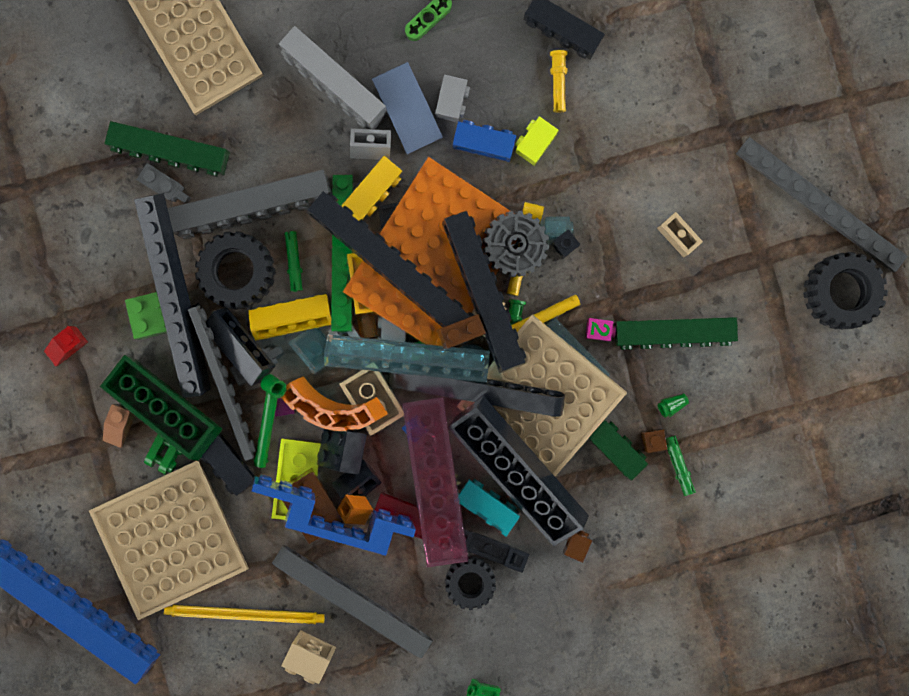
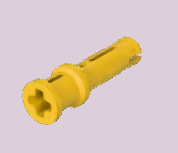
(559, 71)

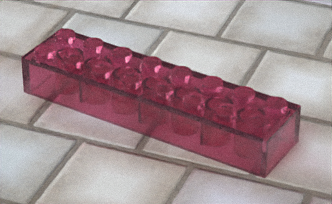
(435, 482)

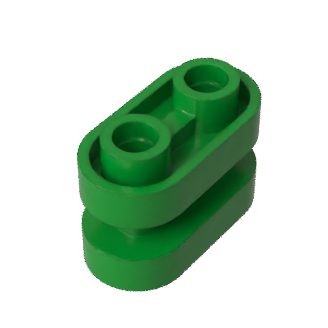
(167, 463)

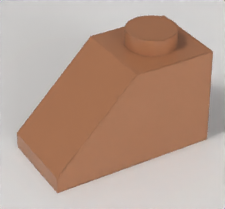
(117, 425)

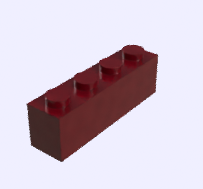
(398, 506)

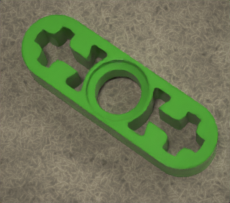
(428, 26)

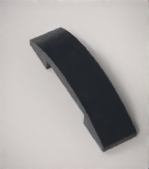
(496, 551)

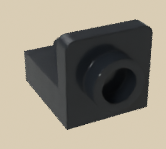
(565, 244)

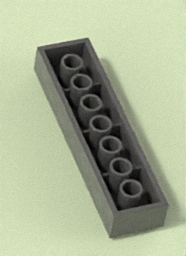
(248, 204)

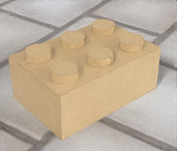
(367, 386)
(308, 657)

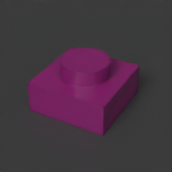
(282, 408)

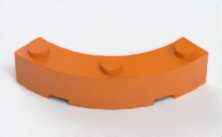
(328, 413)

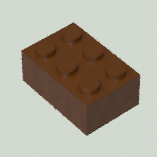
(323, 504)

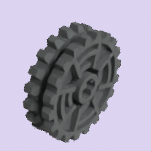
(512, 228)

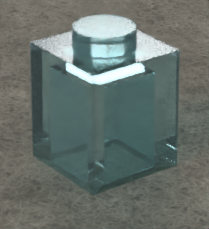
(556, 226)

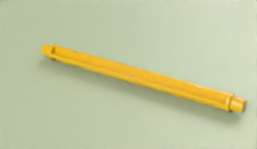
(244, 614)

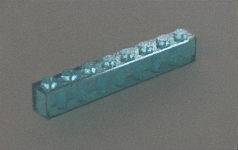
(406, 358)

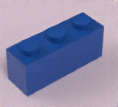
(484, 140)

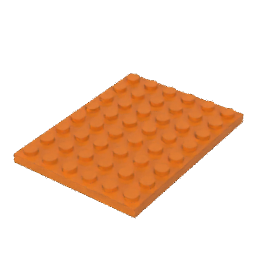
(419, 235)

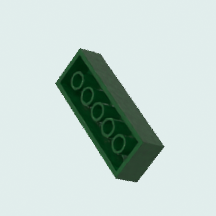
(161, 408)

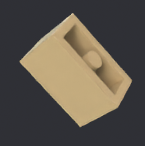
(679, 235)

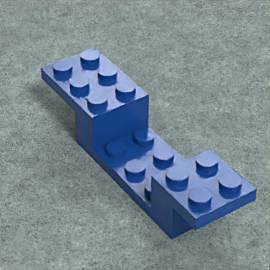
(299, 518)

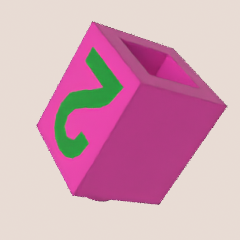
(600, 330)

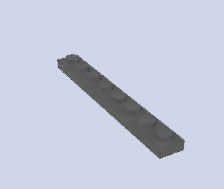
(220, 373)

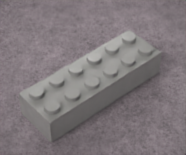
(333, 79)

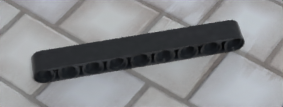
(496, 392)

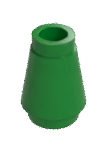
(672, 405)

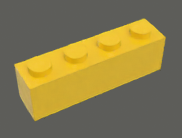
(373, 189)
(290, 317)

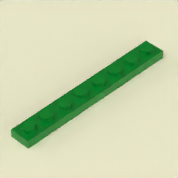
(341, 303)

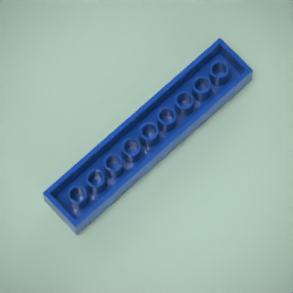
(74, 615)

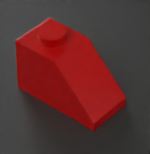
(65, 345)

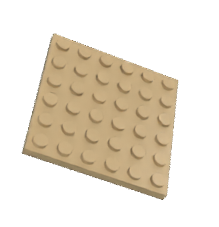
(557, 367)
(168, 539)

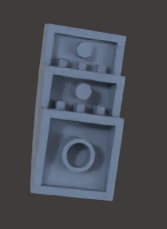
(407, 107)

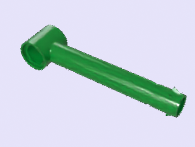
(272, 395)

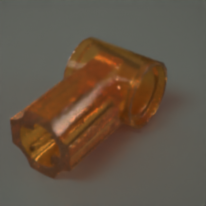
(366, 324)

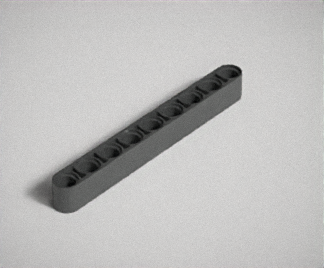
(352, 601)

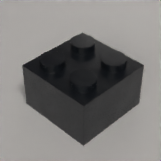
(341, 450)

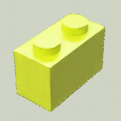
(536, 141)

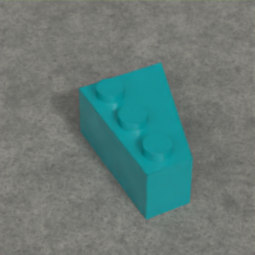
(488, 506)

